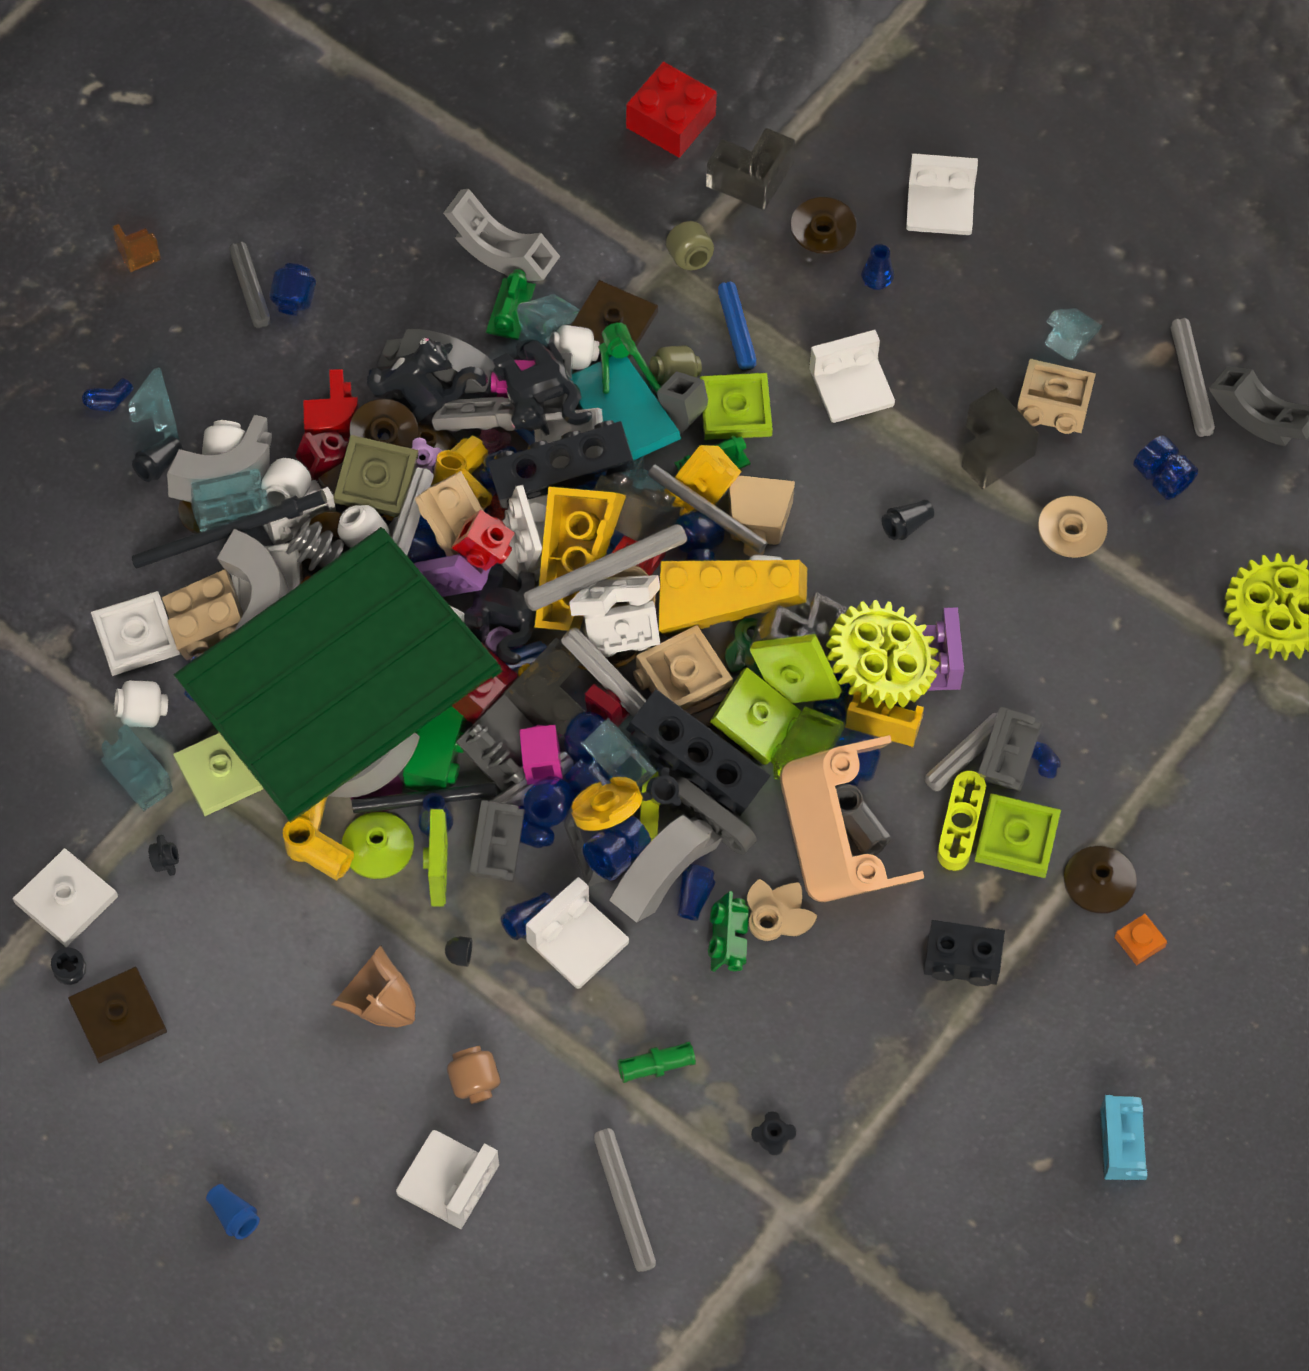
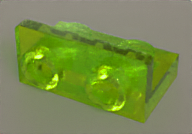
(806, 736)

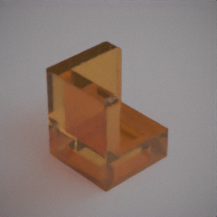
(137, 248)

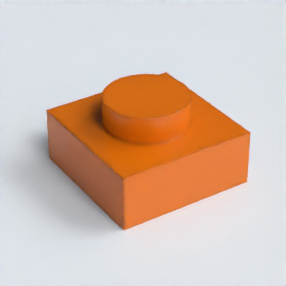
(1140, 939)

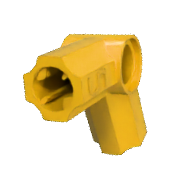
(465, 458)
(318, 849)

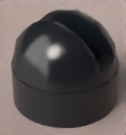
(459, 950)

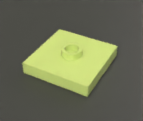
(215, 774)

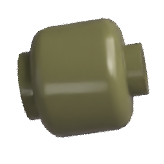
(690, 245)
(673, 359)

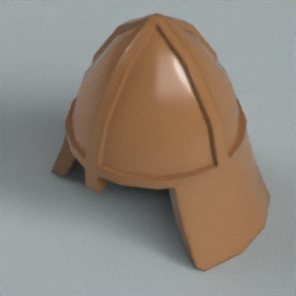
(379, 994)

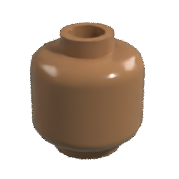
(473, 1074)

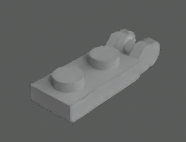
(475, 413)

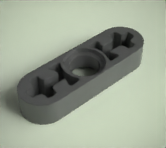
(731, 829)

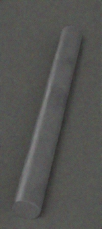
(707, 508)

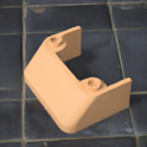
(819, 826)

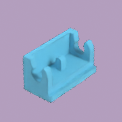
(1123, 1138)

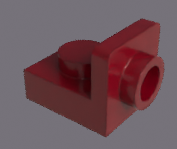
(605, 704)

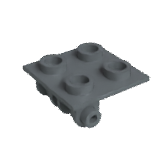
(496, 743)

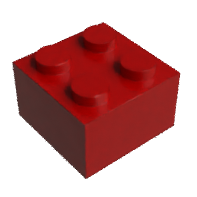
(671, 109)

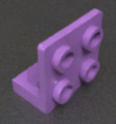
(453, 575)
(948, 642)

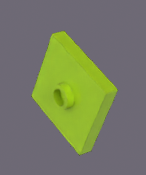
(737, 406)
(796, 668)
(754, 716)
(1017, 835)
(436, 857)

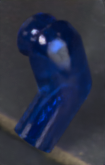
(535, 835)

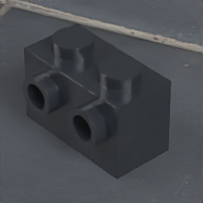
(964, 953)

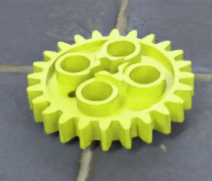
(1279, 607)
(882, 654)

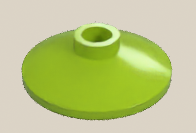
(383, 858)

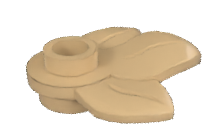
(779, 907)

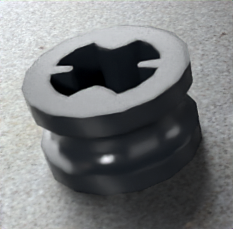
(73, 956)

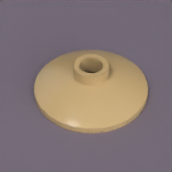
(1076, 515)

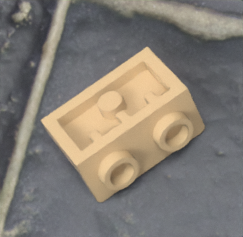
(447, 508)

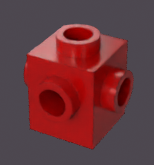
(484, 540)

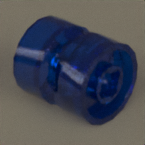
(1169, 471)
(616, 848)

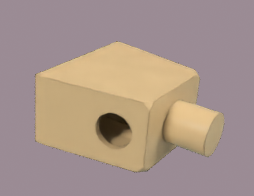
(761, 507)

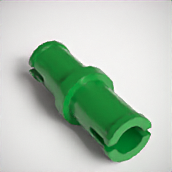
(656, 1062)

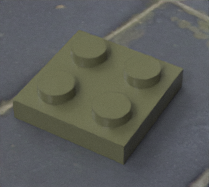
(375, 475)

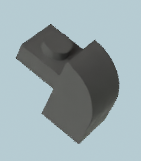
(682, 399)

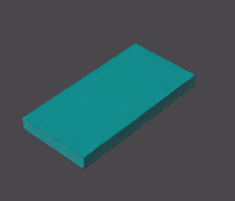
(628, 401)

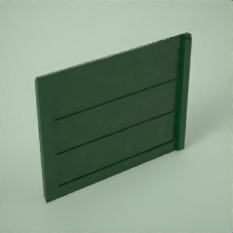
(337, 673)

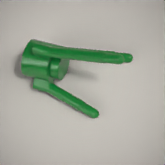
(620, 344)

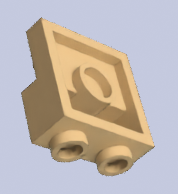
(1055, 396)
(203, 613)
(683, 669)

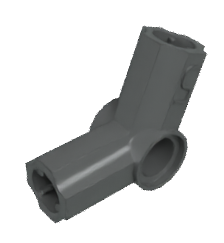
(860, 822)

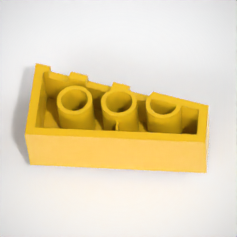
(575, 534)
(725, 591)

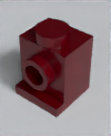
(327, 449)

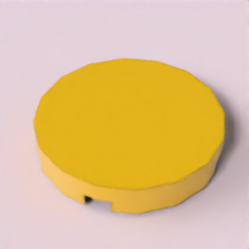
(606, 805)

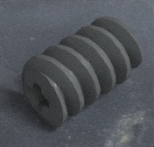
(315, 545)

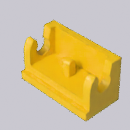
(708, 474)
(880, 722)

